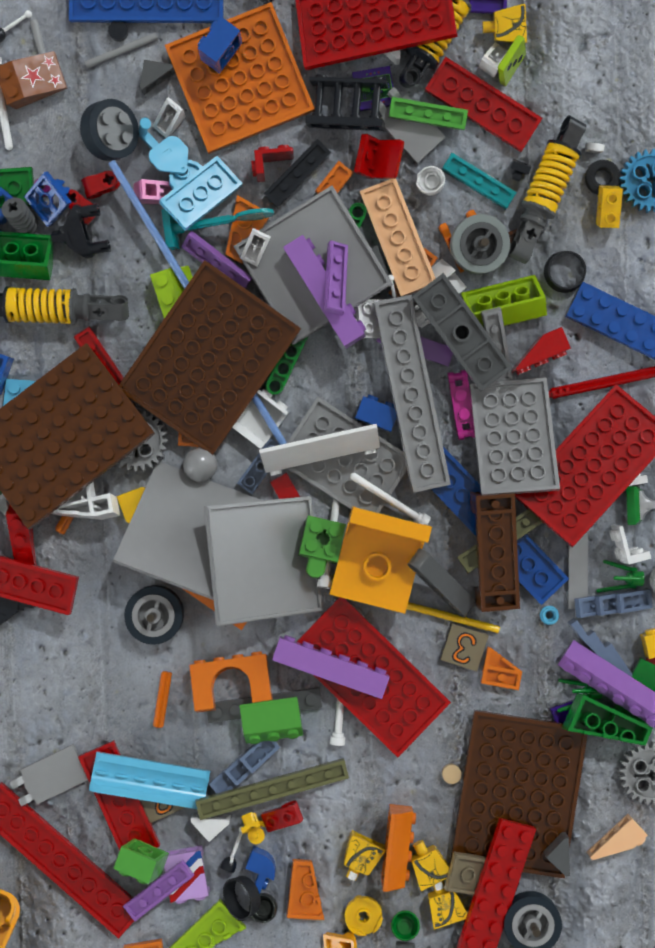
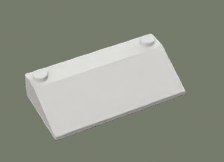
(320, 448)

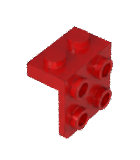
(265, 154)
(378, 157)

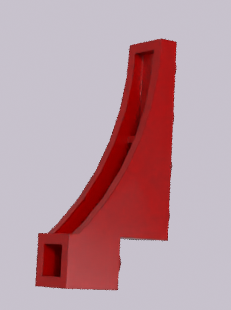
(21, 538)

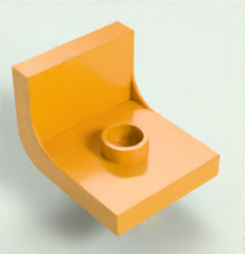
(376, 559)

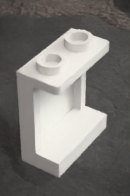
(252, 423)

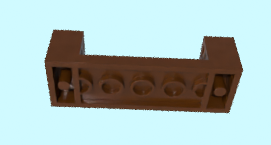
(496, 551)

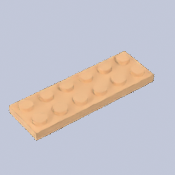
(397, 236)

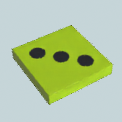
(511, 60)

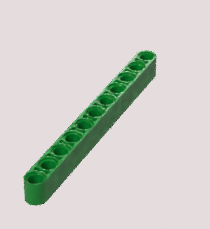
(291, 361)

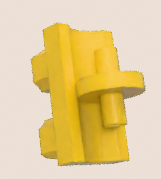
(253, 827)

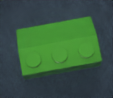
(271, 720)

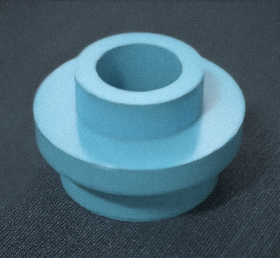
(555, 615)

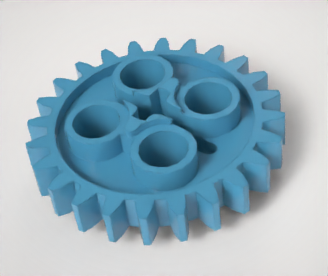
(632, 182)

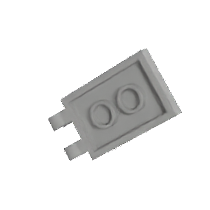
(417, 137)
(50, 776)

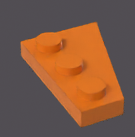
(242, 229)
(303, 892)

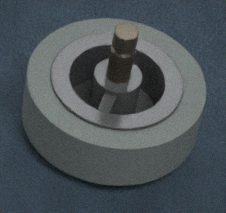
(480, 244)

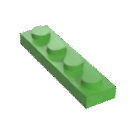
(428, 113)

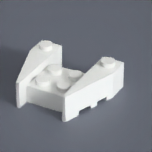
(89, 506)

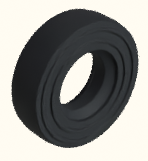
(605, 165)

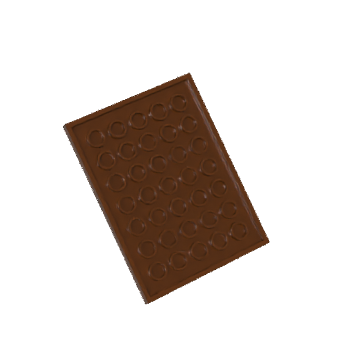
(209, 357)
(65, 435)
(521, 774)

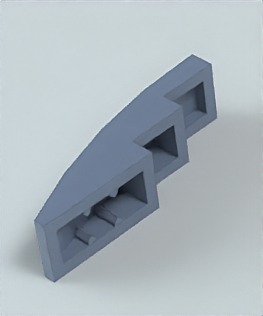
(613, 603)
(604, 650)
(243, 766)

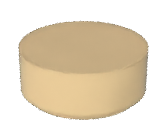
(451, 773)

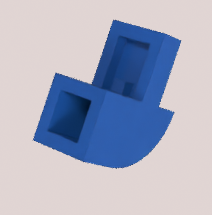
(263, 864)

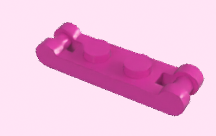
(461, 404)

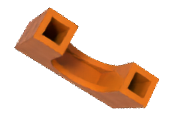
(205, 674)

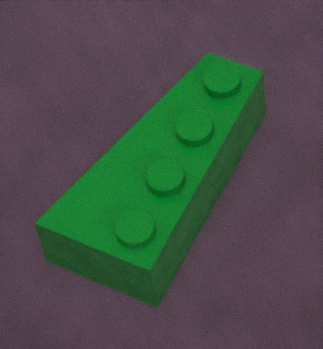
(599, 720)

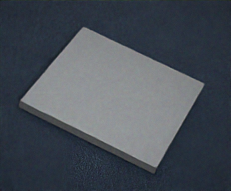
(321, 220)
(170, 531)
(258, 561)

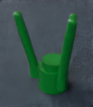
(632, 578)
(587, 691)

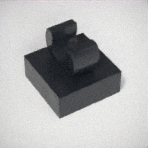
(520, 168)

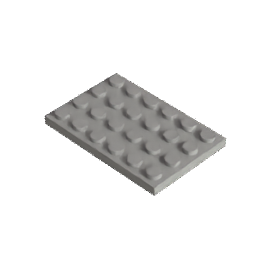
(514, 437)
(333, 475)

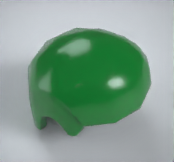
(405, 925)

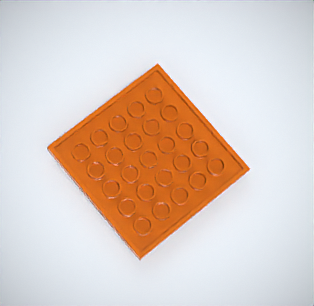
(253, 90)

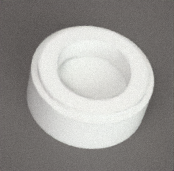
(594, 148)

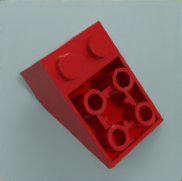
(548, 345)

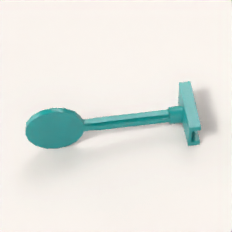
(172, 229)

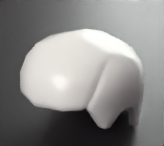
(430, 180)

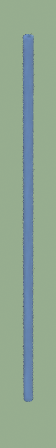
(182, 278)

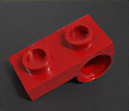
(282, 817)

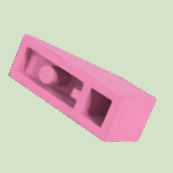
(151, 190)

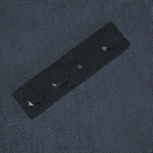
(297, 173)

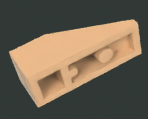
(620, 838)

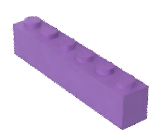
(314, 275)
(331, 667)
(610, 681)

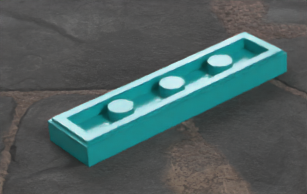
(478, 181)

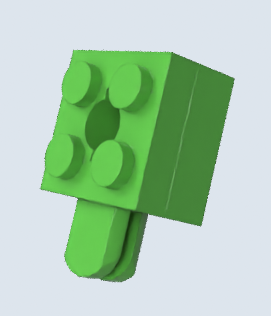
(321, 544)

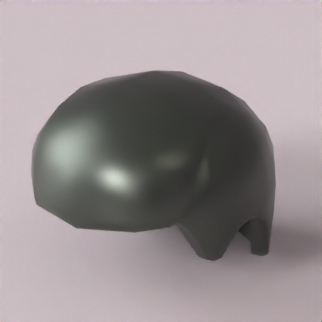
(267, 909)

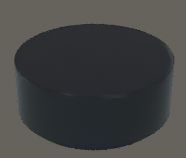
(118, 31)

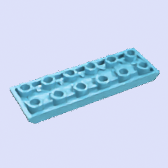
(148, 780)

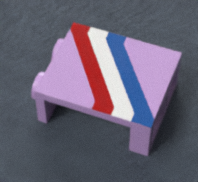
(197, 885)

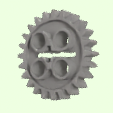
(156, 443)
(644, 754)

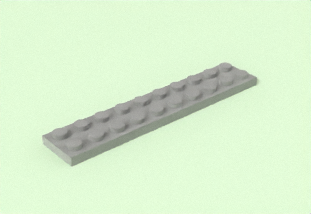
(411, 393)

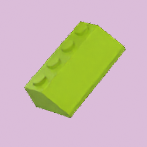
(168, 287)
(518, 300)

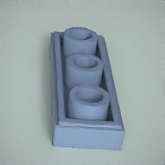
(253, 475)

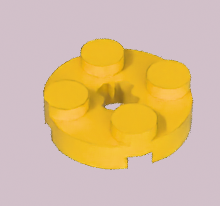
(352, 917)

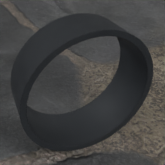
(550, 281)
(231, 901)

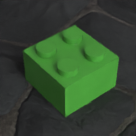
(141, 861)

